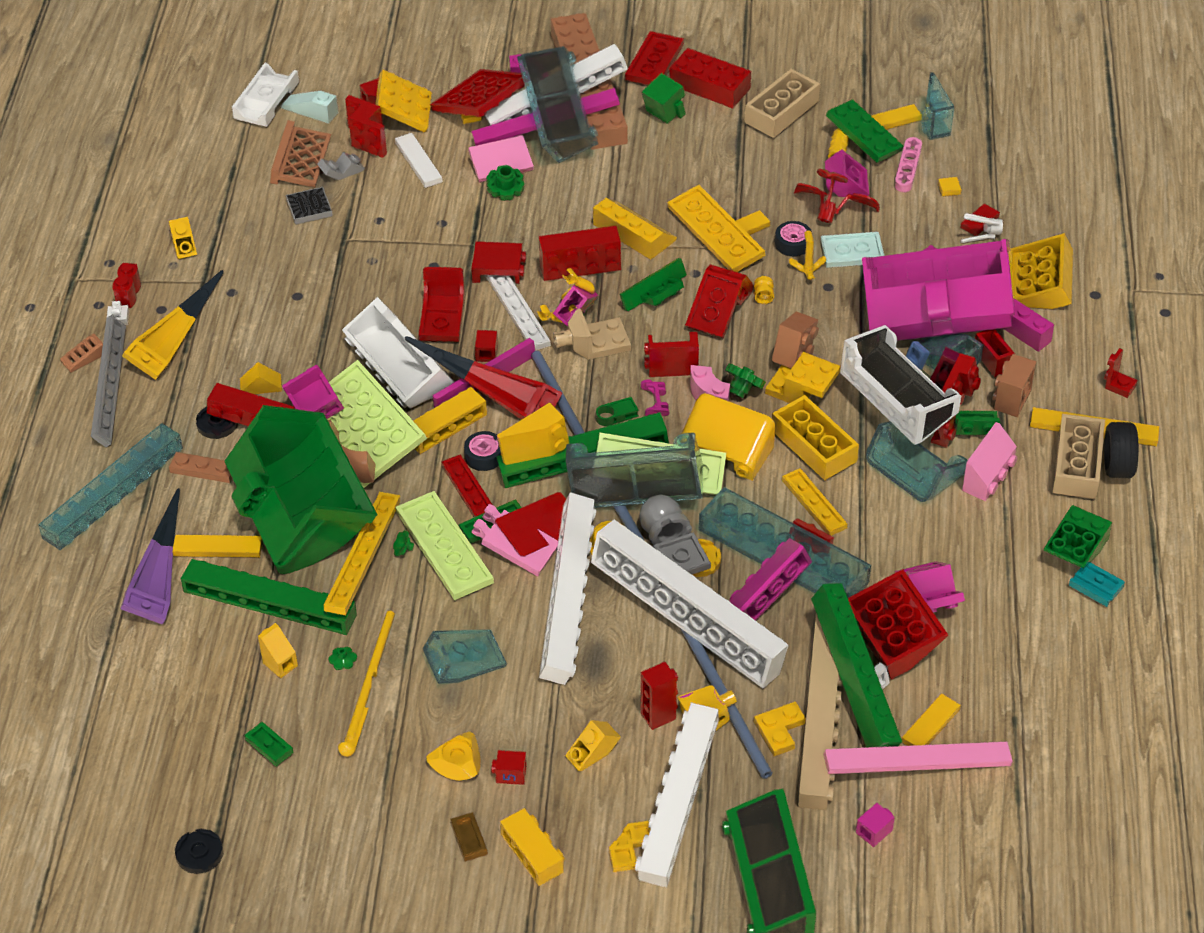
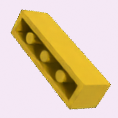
(450, 418)

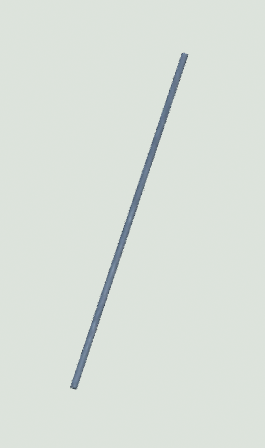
(697, 648)

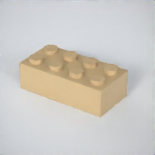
(782, 103)
(1079, 456)

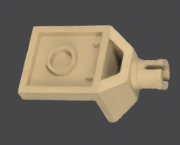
(593, 339)

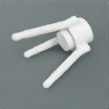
(991, 226)

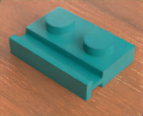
(1097, 584)

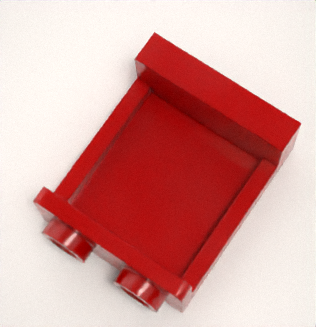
(498, 259)
(671, 357)

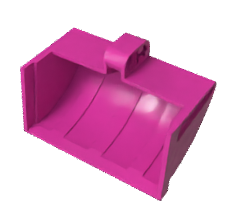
(940, 290)

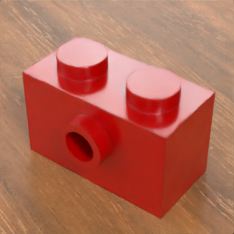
(994, 351)

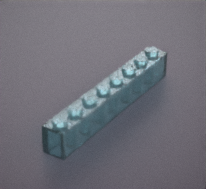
(110, 486)

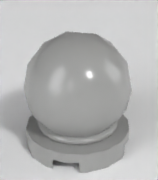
(663, 519)

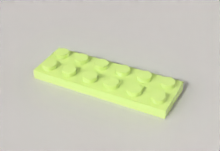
(712, 460)
(444, 545)

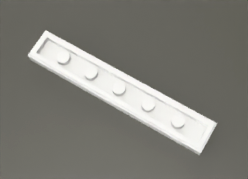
(518, 310)

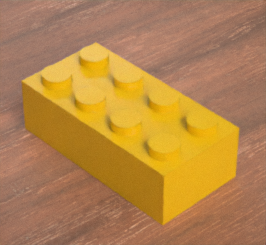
(815, 437)

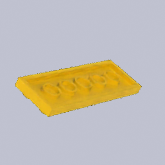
(716, 229)

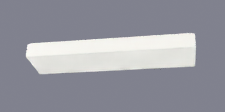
(418, 160)

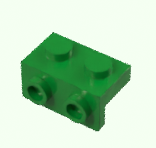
(975, 422)

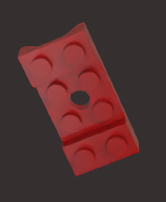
(964, 380)

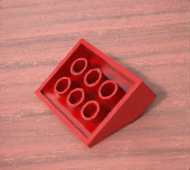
(896, 623)

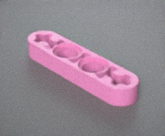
(908, 164)

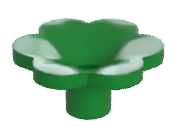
(402, 543)
(342, 658)

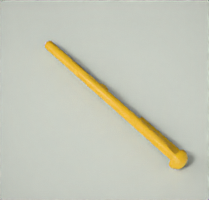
(349, 745)

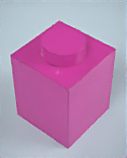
(875, 824)

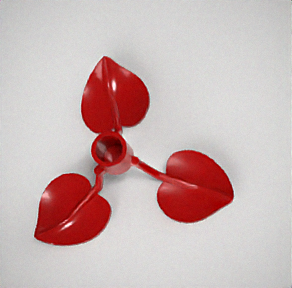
(828, 208)

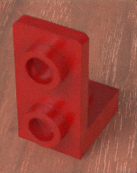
(1116, 381)

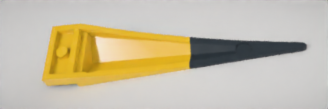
(157, 345)

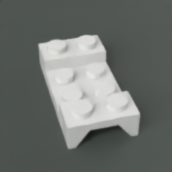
(263, 95)

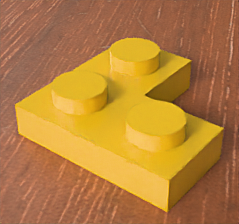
(775, 725)

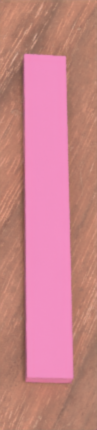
(917, 757)

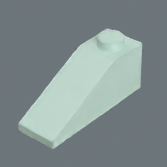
(314, 104)

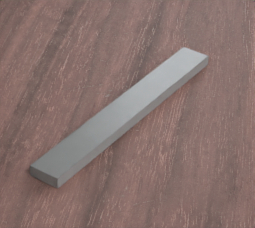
(108, 381)

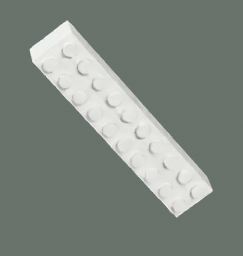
(689, 603)

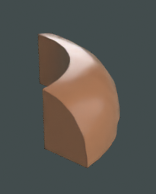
(360, 461)

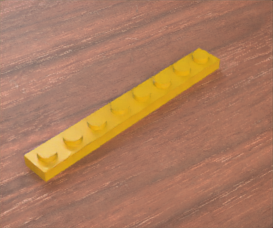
(361, 555)

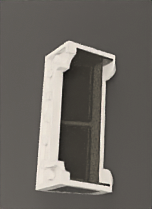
(896, 384)

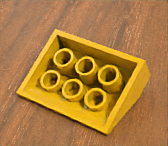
(1042, 272)

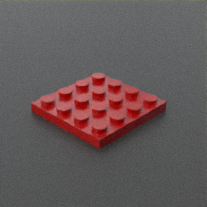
(479, 93)

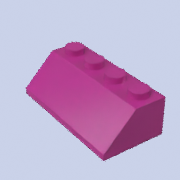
(771, 579)

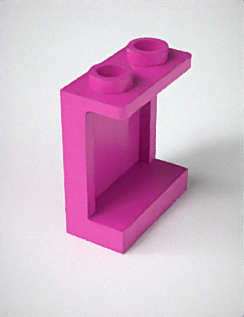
(313, 393)

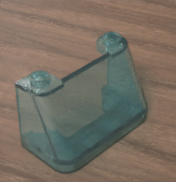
(912, 465)

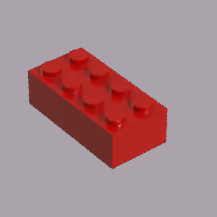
(711, 77)
(582, 251)

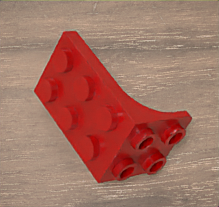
(442, 304)

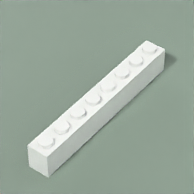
(587, 72)
(678, 795)

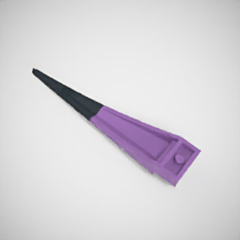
(150, 586)

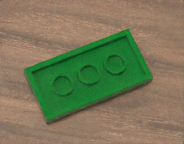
(864, 131)

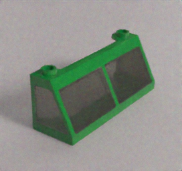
(771, 865)

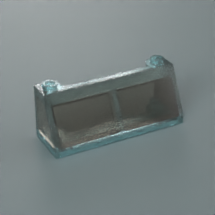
(557, 102)
(637, 474)

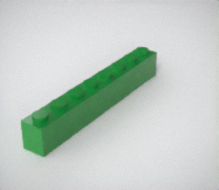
(646, 428)
(264, 596)
(855, 667)

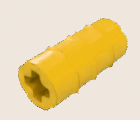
(838, 142)

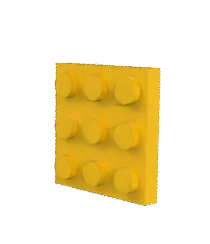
(403, 100)

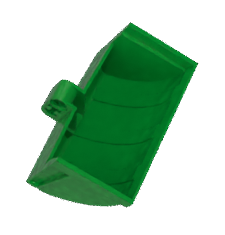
(297, 487)

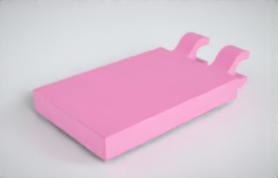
(498, 542)

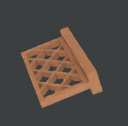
(286, 152)

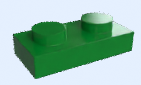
(269, 744)

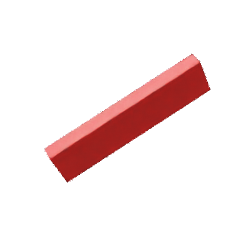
(466, 485)

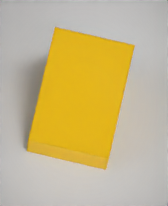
(261, 380)

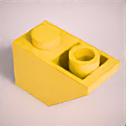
(182, 237)
(277, 651)
(592, 744)

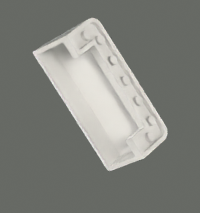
(405, 368)

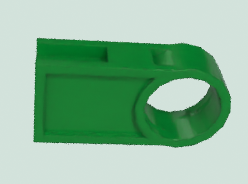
(621, 411)

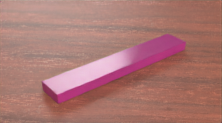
(505, 362)

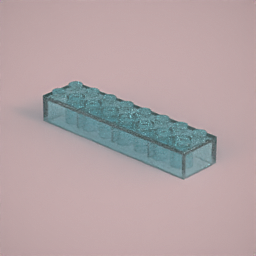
(759, 533)

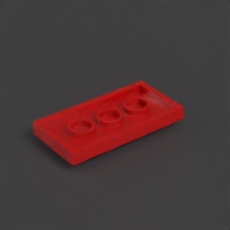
(654, 57)

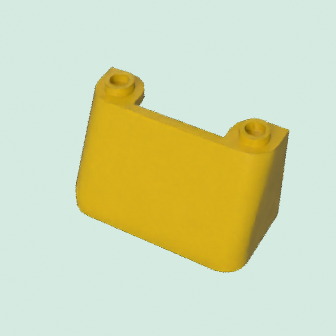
(732, 429)

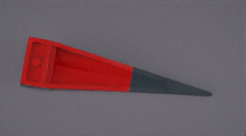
(511, 391)

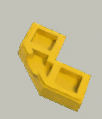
(622, 850)

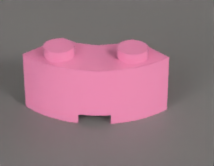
(704, 381)

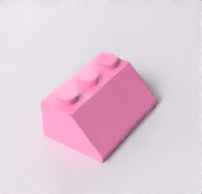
(989, 463)

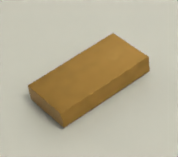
(469, 836)

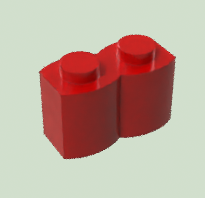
(127, 284)

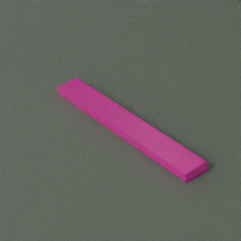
(527, 123)

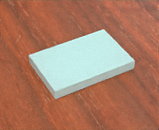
(850, 248)

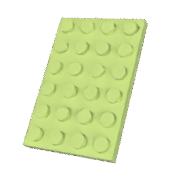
(372, 419)

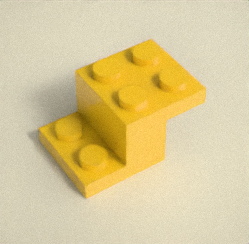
(806, 377)

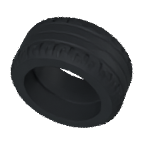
(1121, 450)

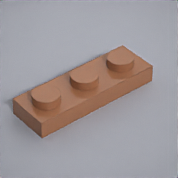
(200, 467)

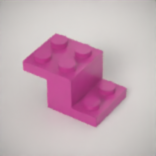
(935, 584)

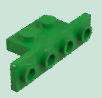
(656, 286)

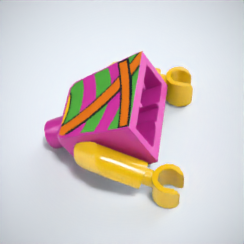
(581, 296)

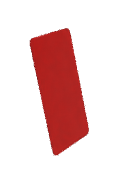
(523, 524)

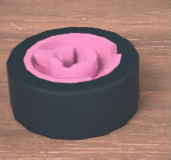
(791, 238)
(482, 451)

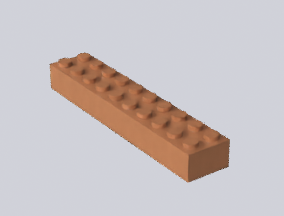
(577, 36)

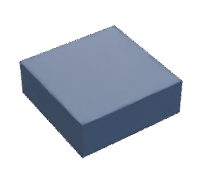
(917, 354)

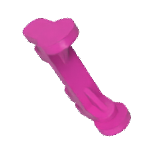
(658, 389)

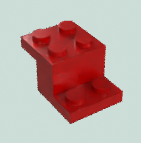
(366, 126)

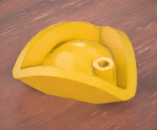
(457, 758)

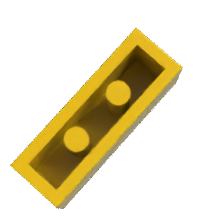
(532, 846)

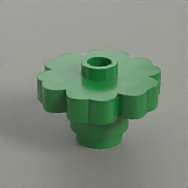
(505, 182)
(743, 380)

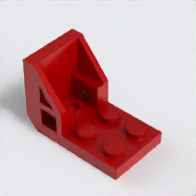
(717, 299)

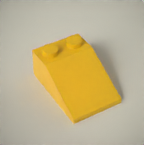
(534, 437)

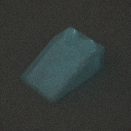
(937, 111)
(462, 654)

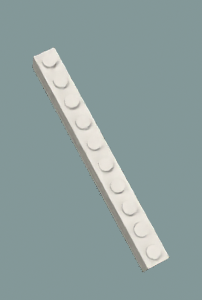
(567, 589)

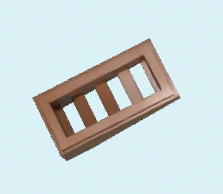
(91, 345)

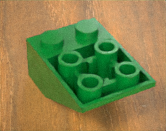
(1079, 537)

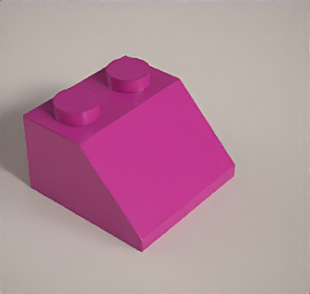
(850, 168)

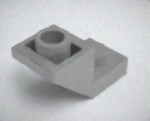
(343, 167)

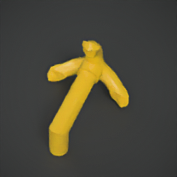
(808, 267)

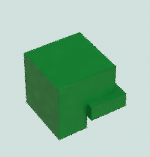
(663, 98)

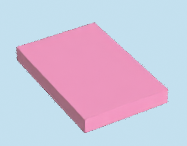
(498, 153)

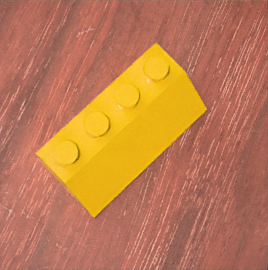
(632, 228)

